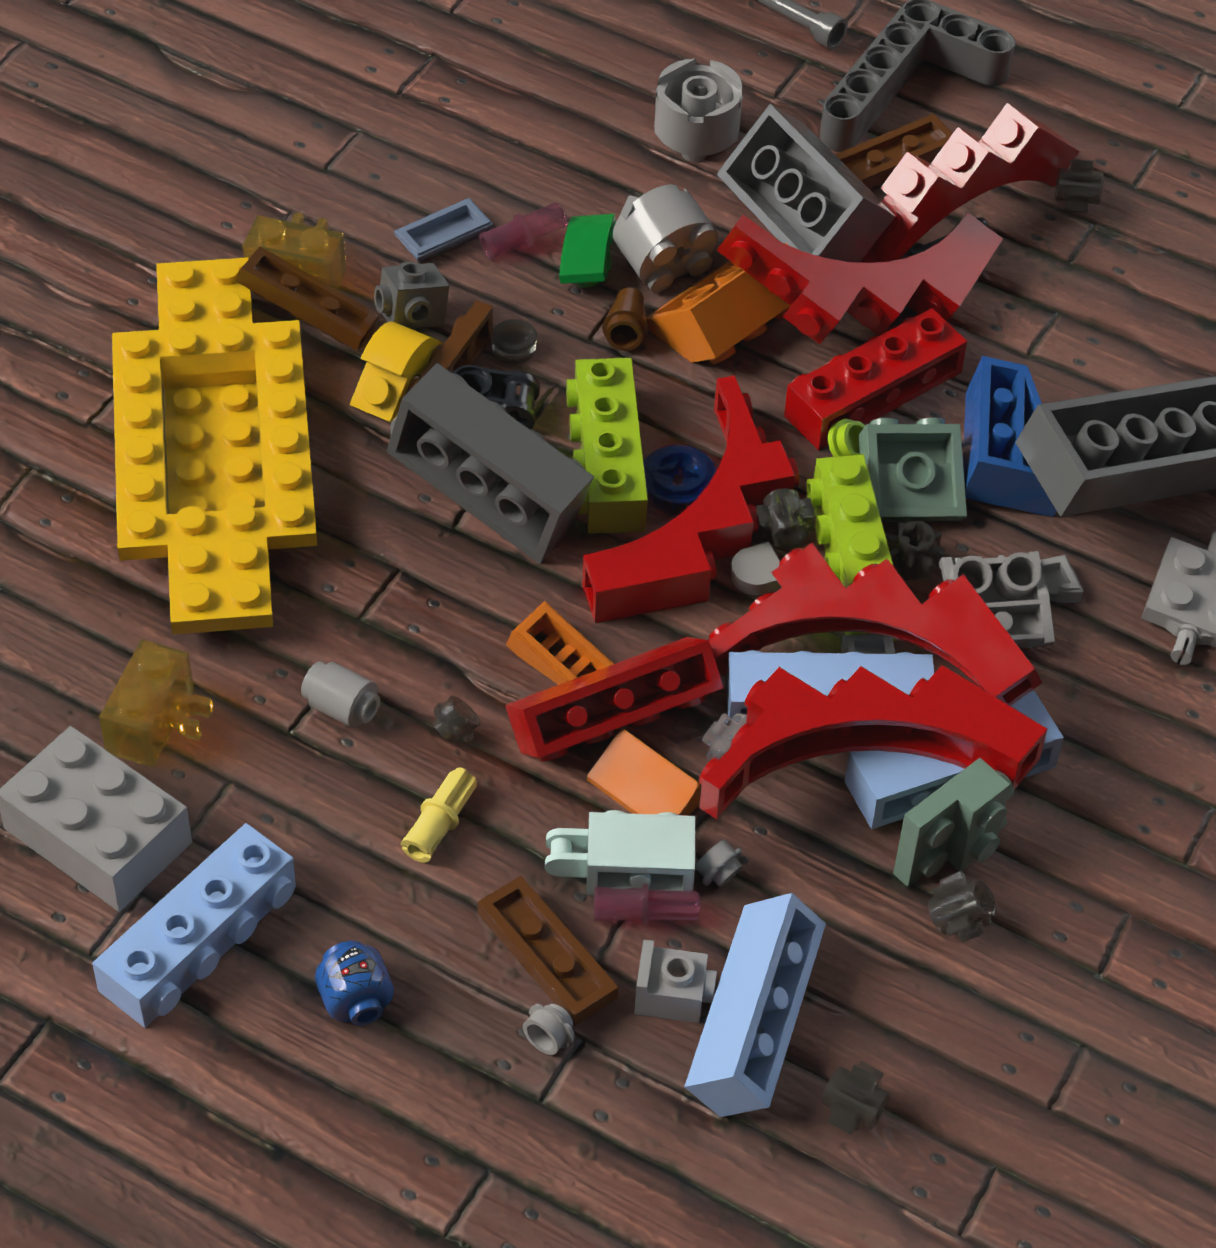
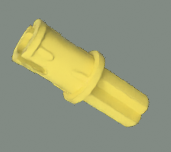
(439, 815)

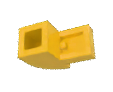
(392, 361)

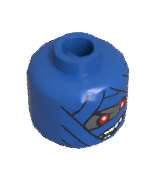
(354, 983)

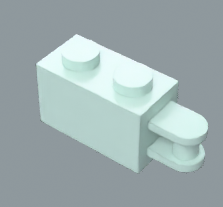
(626, 851)

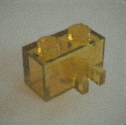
(306, 247)
(151, 702)

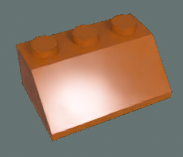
(716, 315)

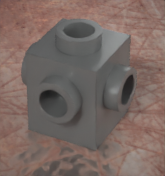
(412, 295)

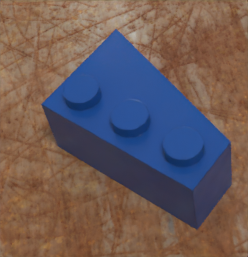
(995, 414)

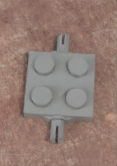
(1185, 596)

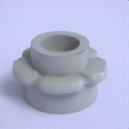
(719, 864)
(549, 1028)

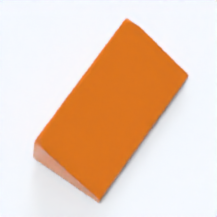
(643, 779)

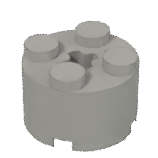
(698, 108)
(666, 237)

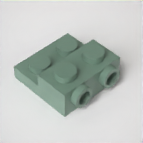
(915, 469)
(954, 823)

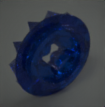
(664, 464)

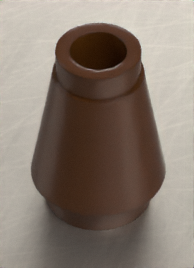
(626, 321)

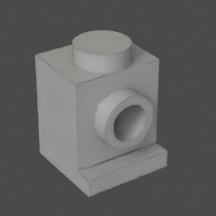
(673, 983)

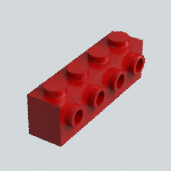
(875, 376)
(614, 697)

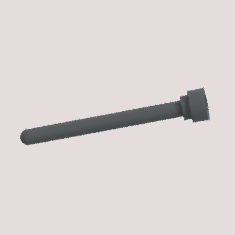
(826, 28)

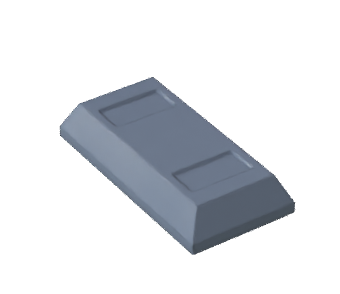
(443, 230)

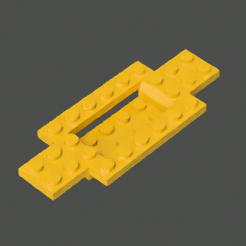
(231, 446)

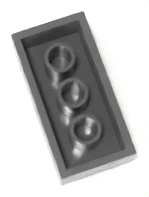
(804, 190)
(489, 462)

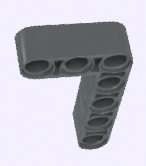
(914, 34)

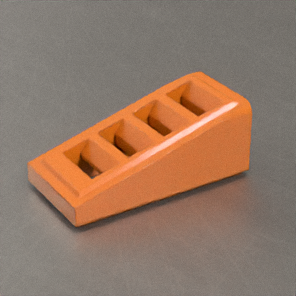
(559, 630)

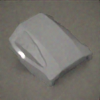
(1013, 592)

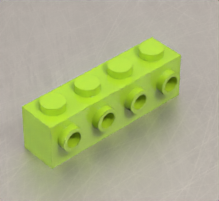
(609, 444)
(847, 517)

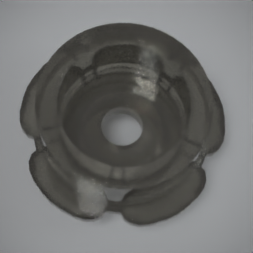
(455, 720)

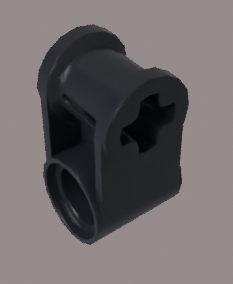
(501, 388)

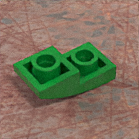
(587, 250)

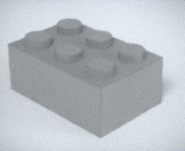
(94, 818)

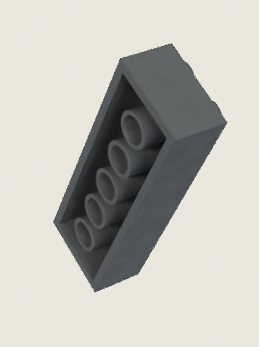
(1124, 446)

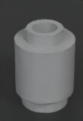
(340, 693)

